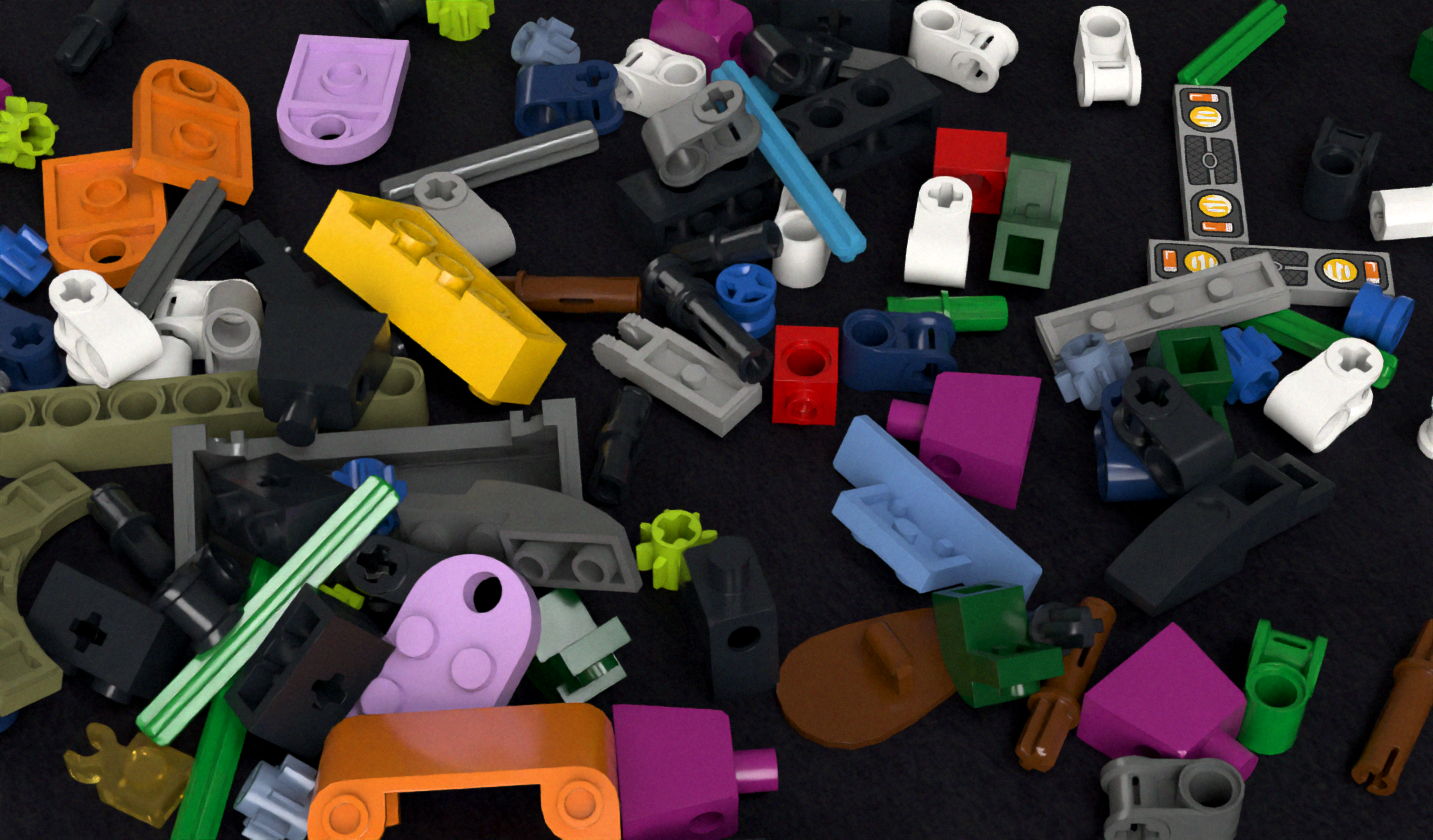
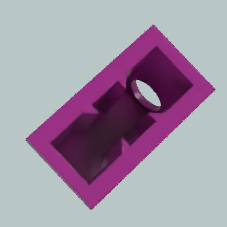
(703, 29)
(973, 432)
(1167, 706)
(682, 773)

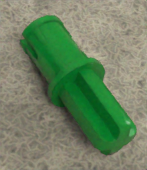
(966, 312)

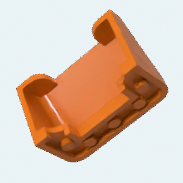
(552, 745)

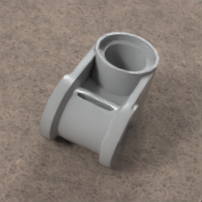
(466, 217)
(232, 346)

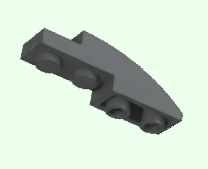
(529, 528)

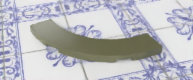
(29, 515)

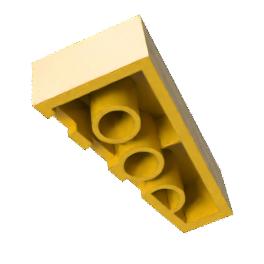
(436, 294)

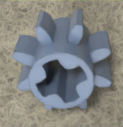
(545, 44)
(1089, 367)
(277, 800)

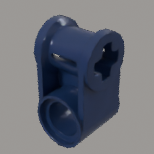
(565, 95)
(892, 350)
(30, 351)
(1119, 471)

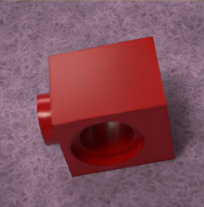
(978, 161)
(805, 375)

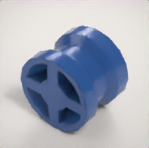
(748, 296)
(1378, 317)

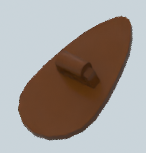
(864, 680)

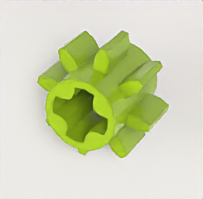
(460, 18)
(25, 132)
(665, 541)

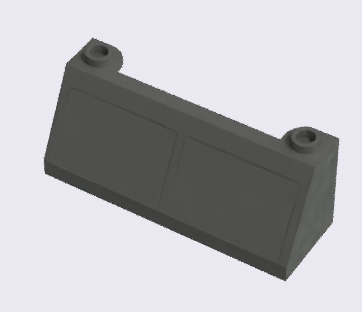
(426, 457)

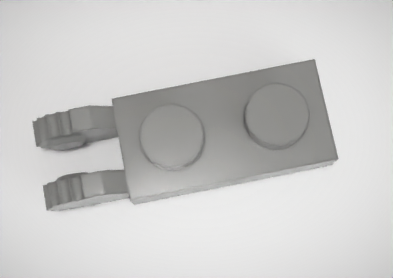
(678, 373)

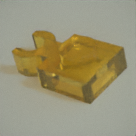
(135, 778)

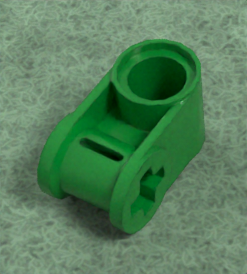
(1277, 687)

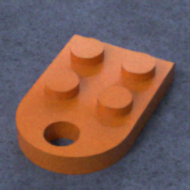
(191, 133)
(101, 211)

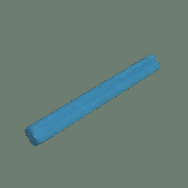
(797, 172)

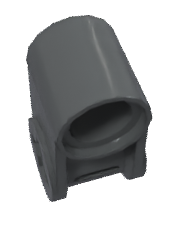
(697, 137)
(1170, 798)

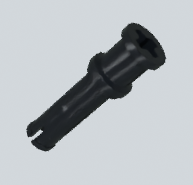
(694, 306)

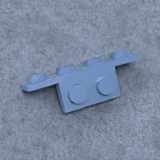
(919, 520)

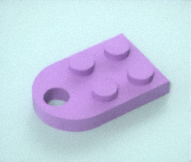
(341, 90)
(449, 651)

